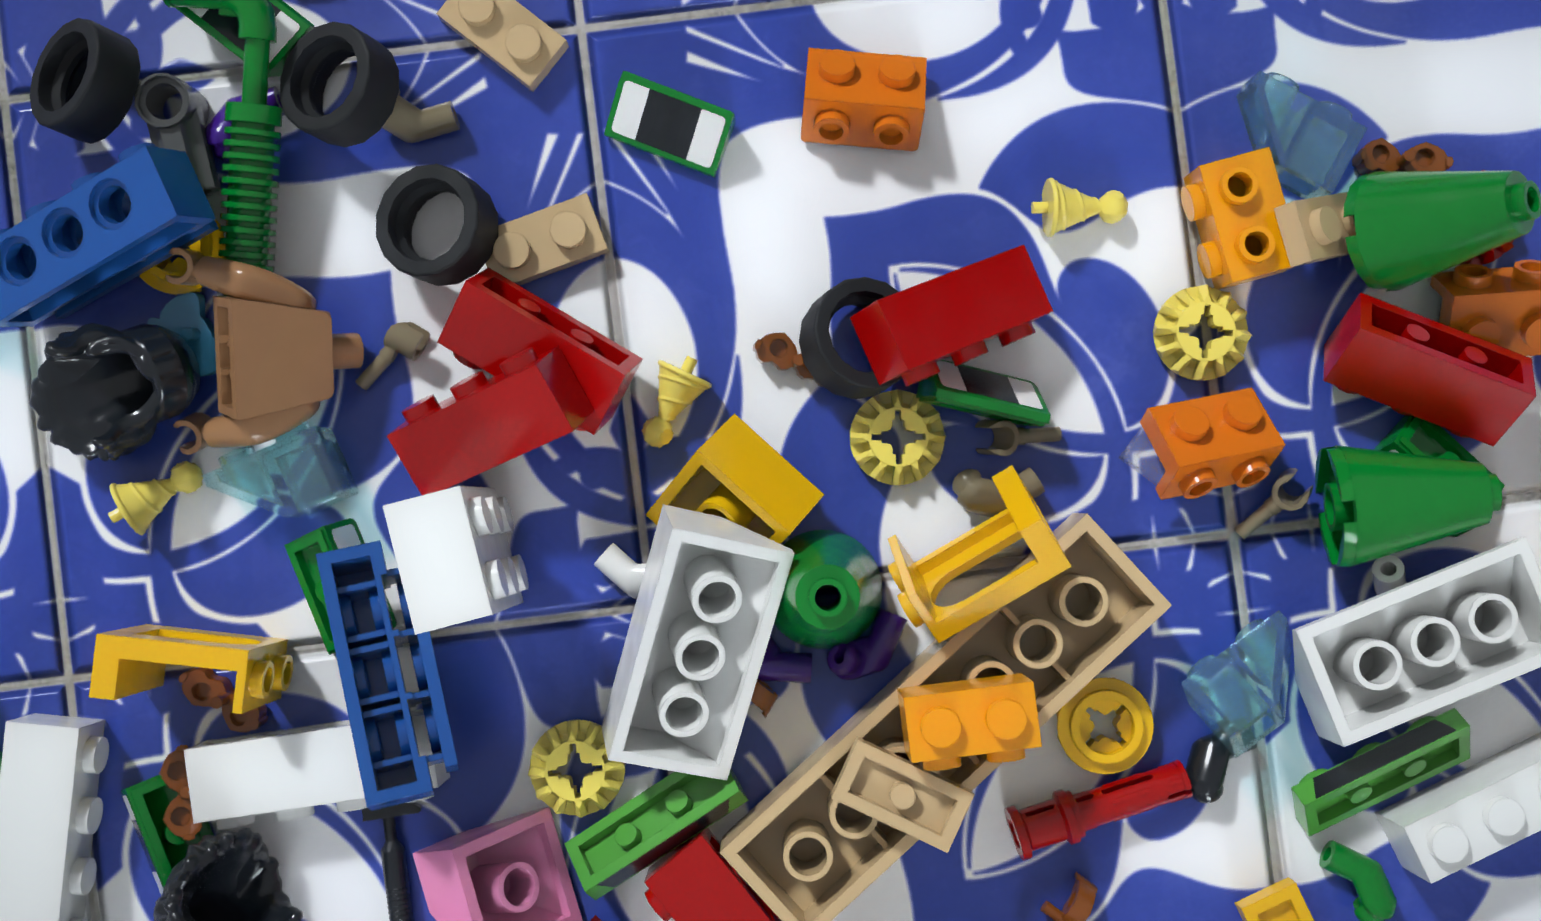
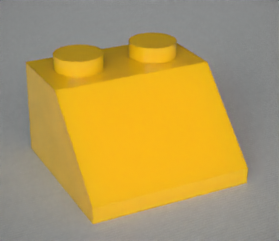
(743, 482)

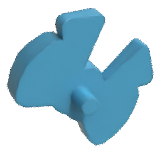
(187, 318)

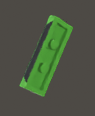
(1381, 771)
(650, 828)

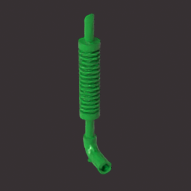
(251, 137)

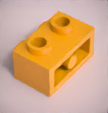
(1236, 218)
(969, 719)

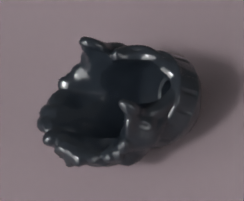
(112, 387)
(226, 881)

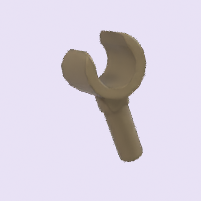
(400, 338)
(1008, 436)
(1274, 504)

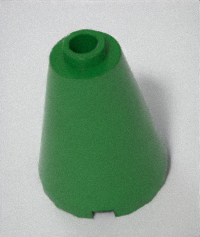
(1433, 220)
(1397, 501)
(834, 560)

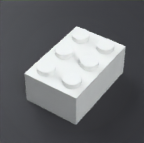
(455, 556)

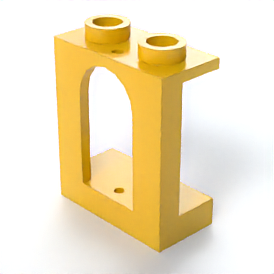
(924, 579)
(136, 660)

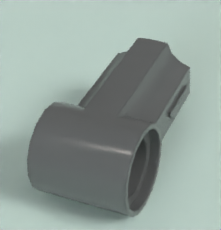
(182, 131)

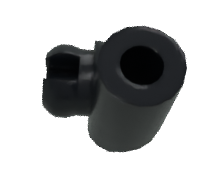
(1208, 768)

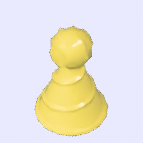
(1067, 206)
(675, 392)
(144, 500)

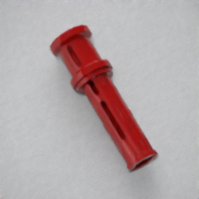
(1072, 815)

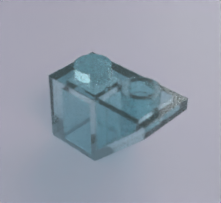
(1306, 137)
(289, 477)
(1245, 686)

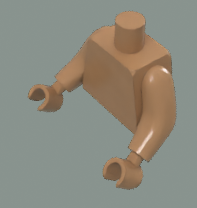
(269, 350)

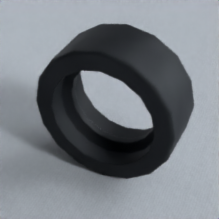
(311, 66)
(85, 81)
(400, 209)
(817, 346)

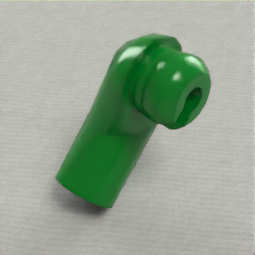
(1375, 895)

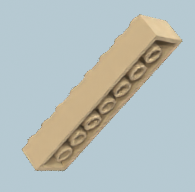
(819, 855)

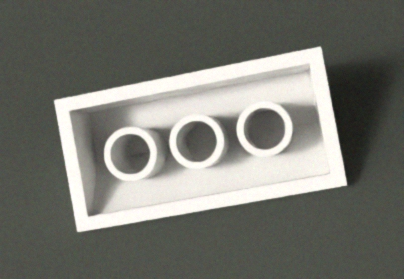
(694, 644)
(1421, 644)

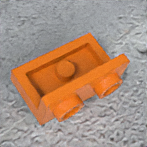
(864, 99)
(1494, 303)
(1212, 443)

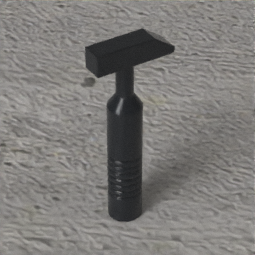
(394, 860)

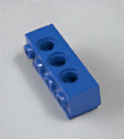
(100, 234)
(374, 681)

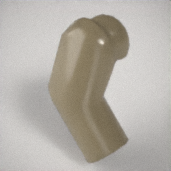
(418, 124)
(981, 494)

